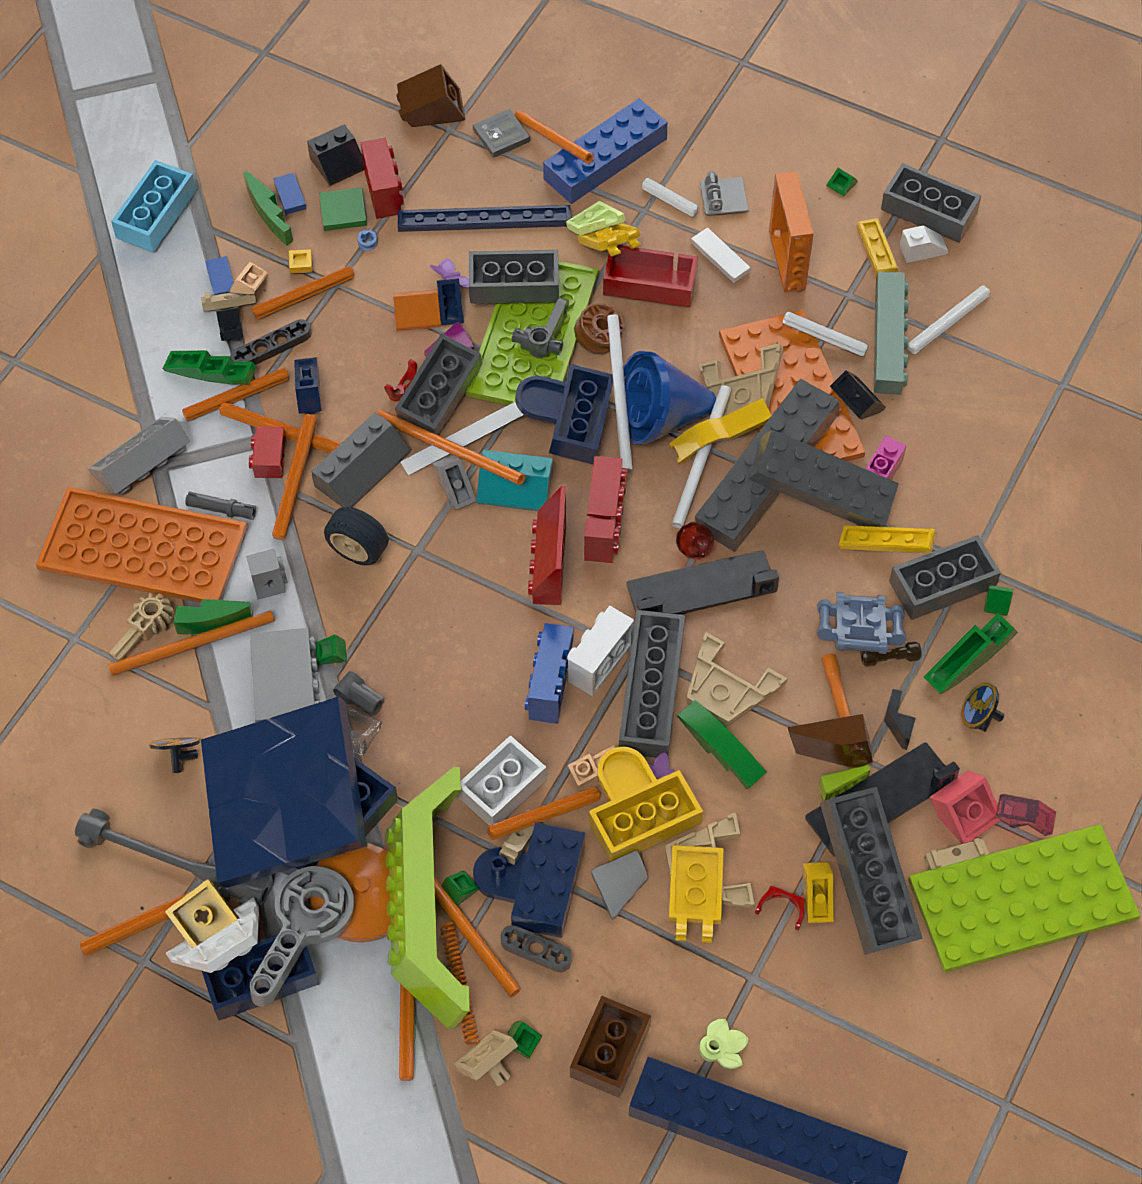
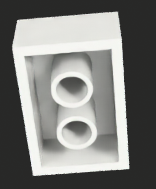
(600, 650)
(502, 781)

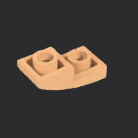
(585, 769)

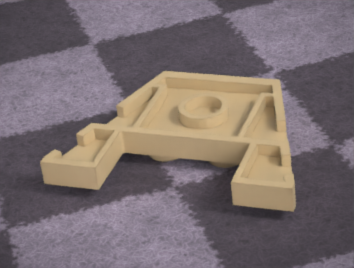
(749, 386)
(721, 691)
(728, 828)

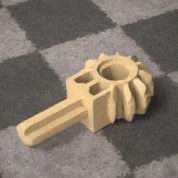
(142, 624)

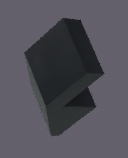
(229, 323)
(899, 724)

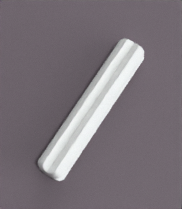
(670, 197)

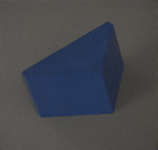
(450, 301)

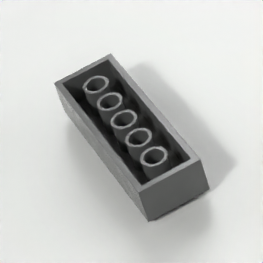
(823, 480)
(652, 682)
(870, 870)

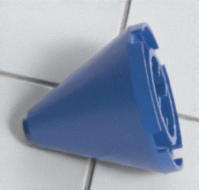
(661, 397)

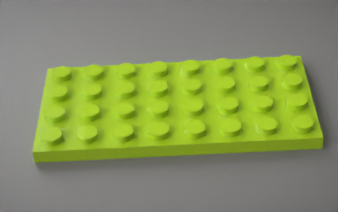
(505, 362)
(1023, 898)

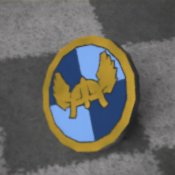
(981, 707)
(174, 745)

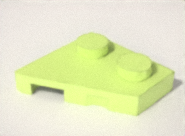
(595, 218)

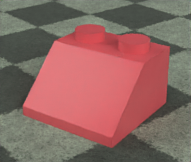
(966, 806)

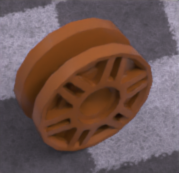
(588, 325)

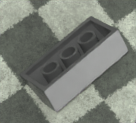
(360, 461)

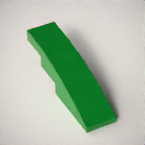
(266, 206)
(209, 368)
(721, 743)

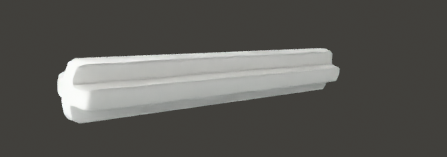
(825, 334)

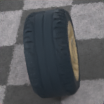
(356, 536)

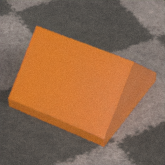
(416, 309)

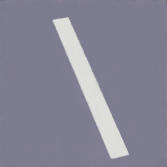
(463, 437)

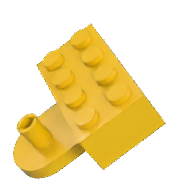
(640, 806)

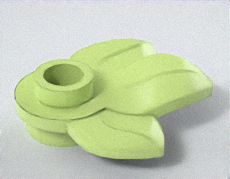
(727, 1044)

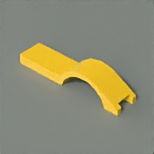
(721, 428)

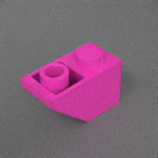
(887, 458)

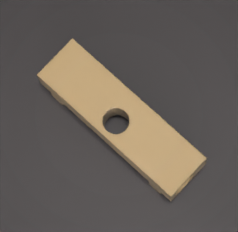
(226, 300)
(516, 844)
(966, 851)

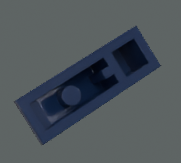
(307, 385)

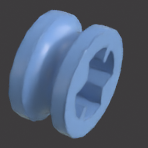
(364, 235)

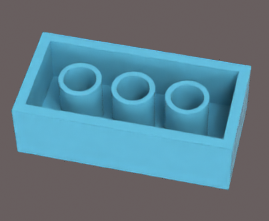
(154, 206)

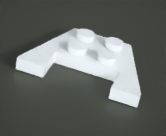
(223, 946)

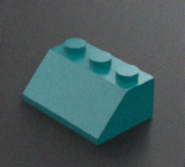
(503, 493)

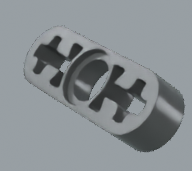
(556, 949)

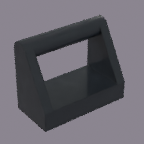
(857, 395)

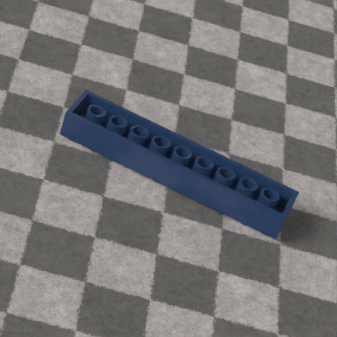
(760, 1129)

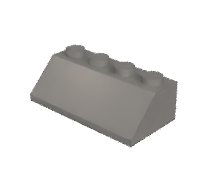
(140, 454)

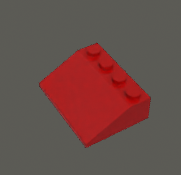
(549, 551)

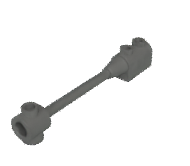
(96, 828)

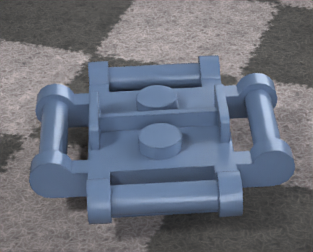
(861, 623)

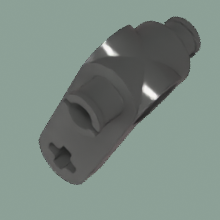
(541, 339)

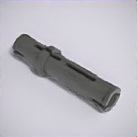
(229, 507)

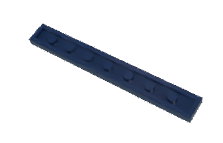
(483, 218)

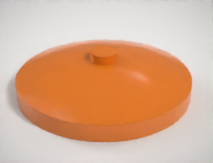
(367, 877)

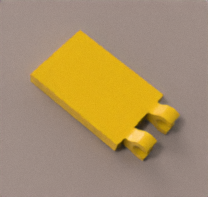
(610, 237)
(696, 889)

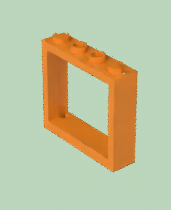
(789, 221)

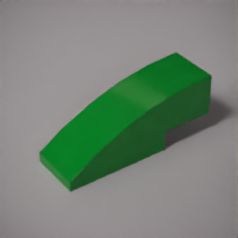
(210, 615)

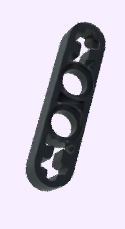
(269, 342)

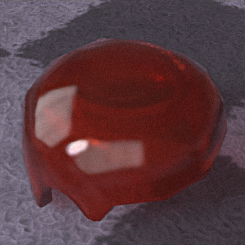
(695, 540)

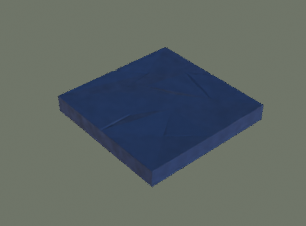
(282, 793)

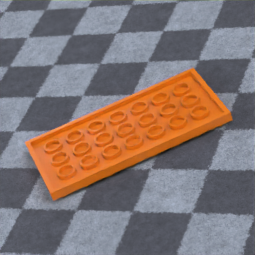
(799, 359)
(142, 545)

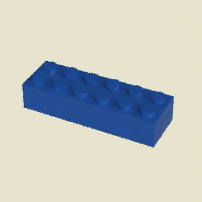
(614, 146)

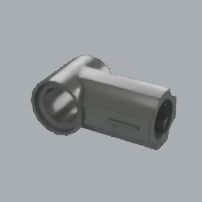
(354, 691)

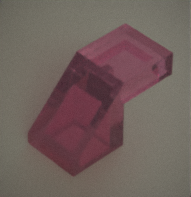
(1023, 811)

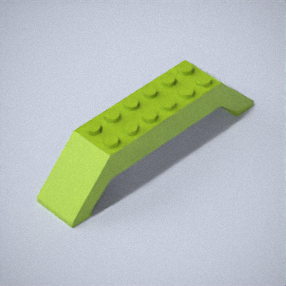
(413, 904)

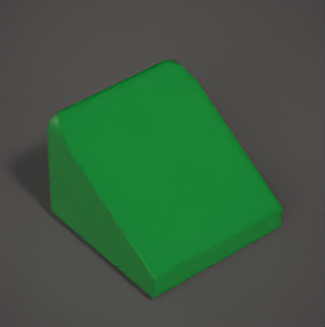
(841, 182)
(998, 600)
(331, 650)
(459, 887)
(525, 1038)

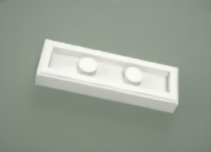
(720, 255)

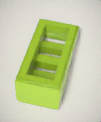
(838, 782)

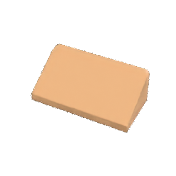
(249, 279)

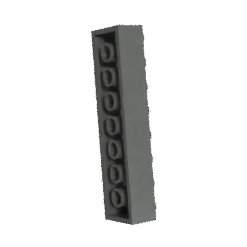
(741, 502)

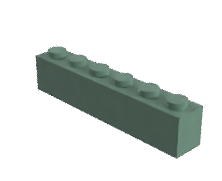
(889, 333)

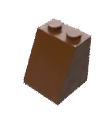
(430, 98)

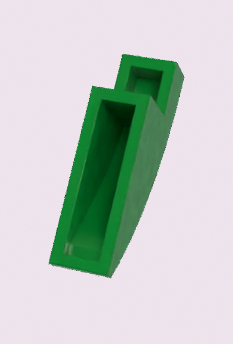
(970, 653)

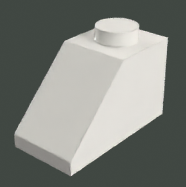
(921, 244)

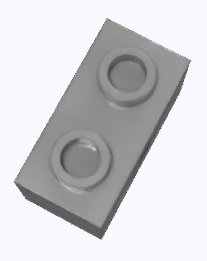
(267, 573)

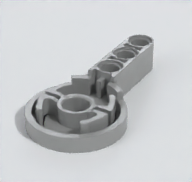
(304, 925)

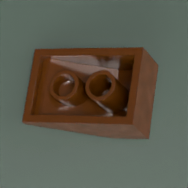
(834, 740)

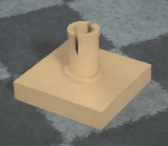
(486, 1058)

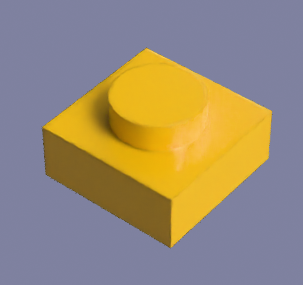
(300, 261)

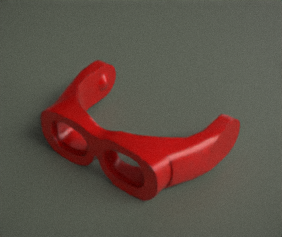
(409, 375)
(775, 892)

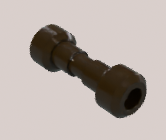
(910, 651)

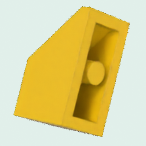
(818, 892)

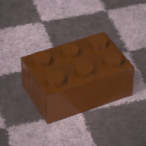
(610, 1046)

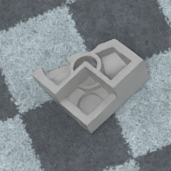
(619, 881)

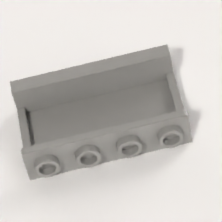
(283, 672)

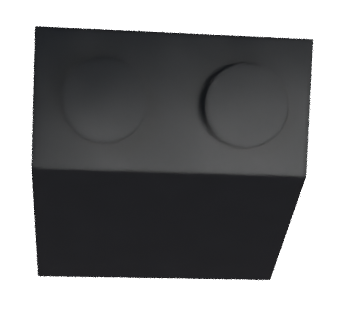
(336, 155)

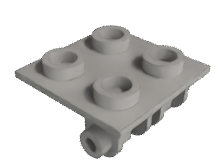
(723, 195)

